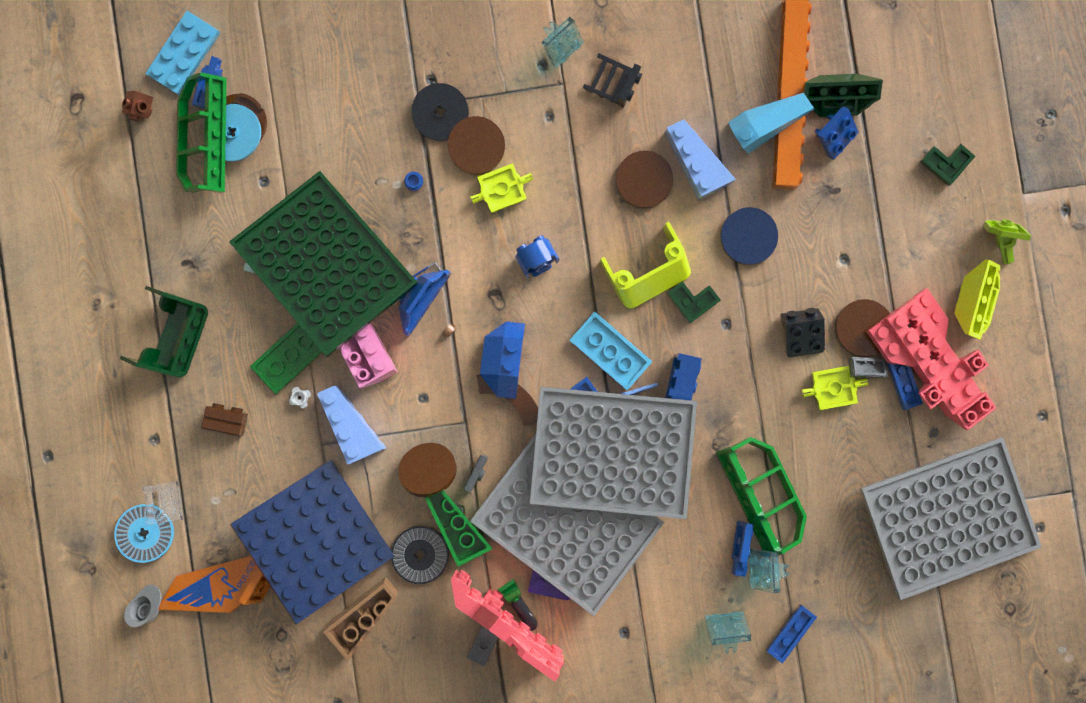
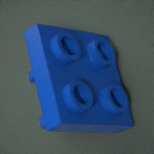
(837, 132)

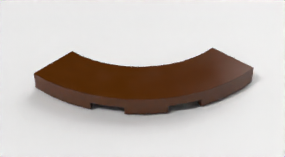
(524, 402)

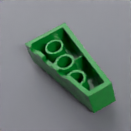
(459, 534)

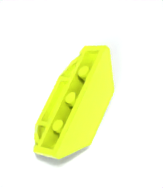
(978, 298)

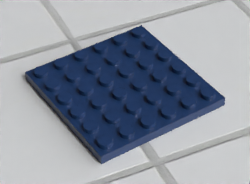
(312, 541)

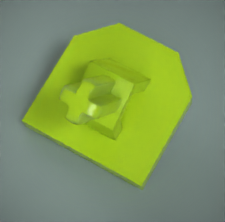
(1006, 235)

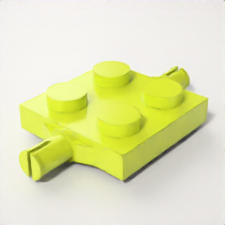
(502, 188)
(834, 388)

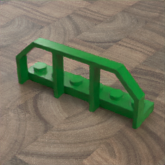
(213, 133)
(749, 502)

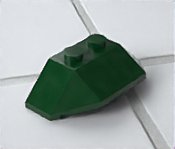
(833, 92)

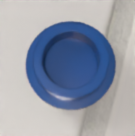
(413, 181)

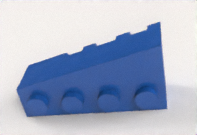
(683, 377)

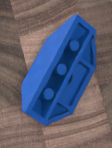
(420, 298)
(502, 359)

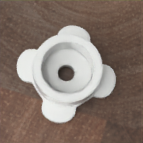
(296, 393)

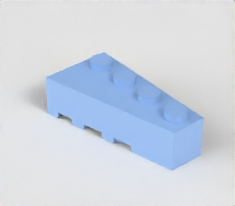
(698, 162)
(349, 426)

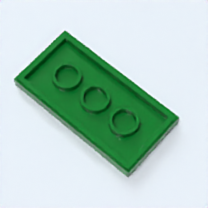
(286, 359)

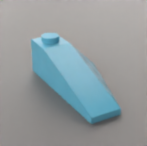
(764, 122)

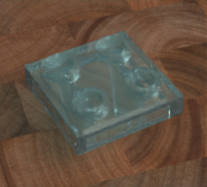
(561, 41)
(766, 571)
(728, 629)

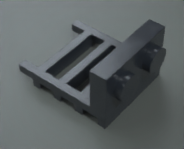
(625, 85)

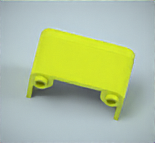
(638, 291)

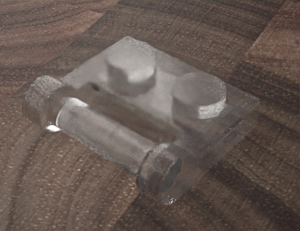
(168, 503)

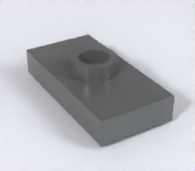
(867, 367)
(477, 473)
(482, 646)

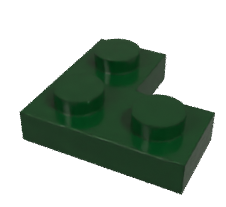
(947, 167)
(691, 305)

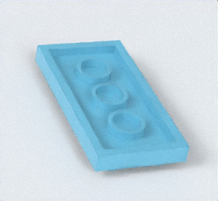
(182, 52)
(610, 351)

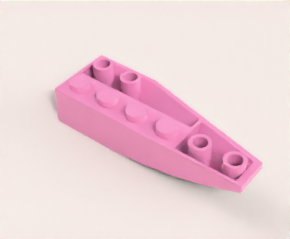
(368, 358)

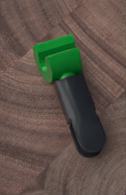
(511, 593)

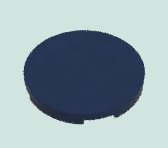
(749, 236)

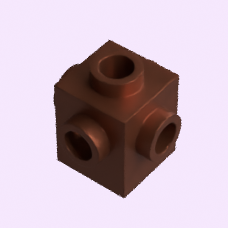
(137, 105)

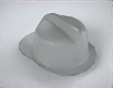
(143, 607)

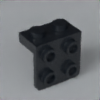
(804, 332)

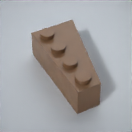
(359, 618)

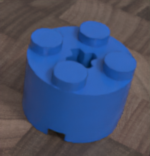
(536, 257)

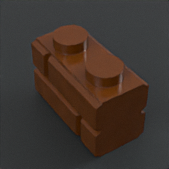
(224, 420)

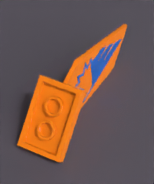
(217, 588)

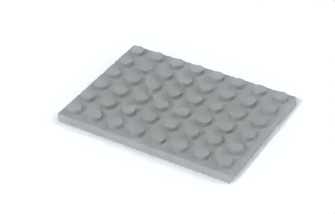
(613, 452)
(950, 518)
(570, 547)

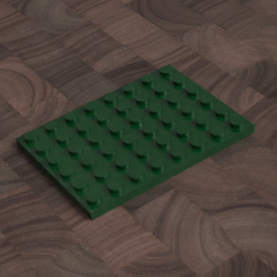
(323, 263)

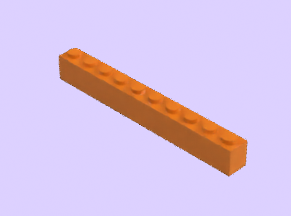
(790, 83)

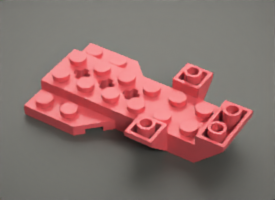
(945, 376)
(487, 613)

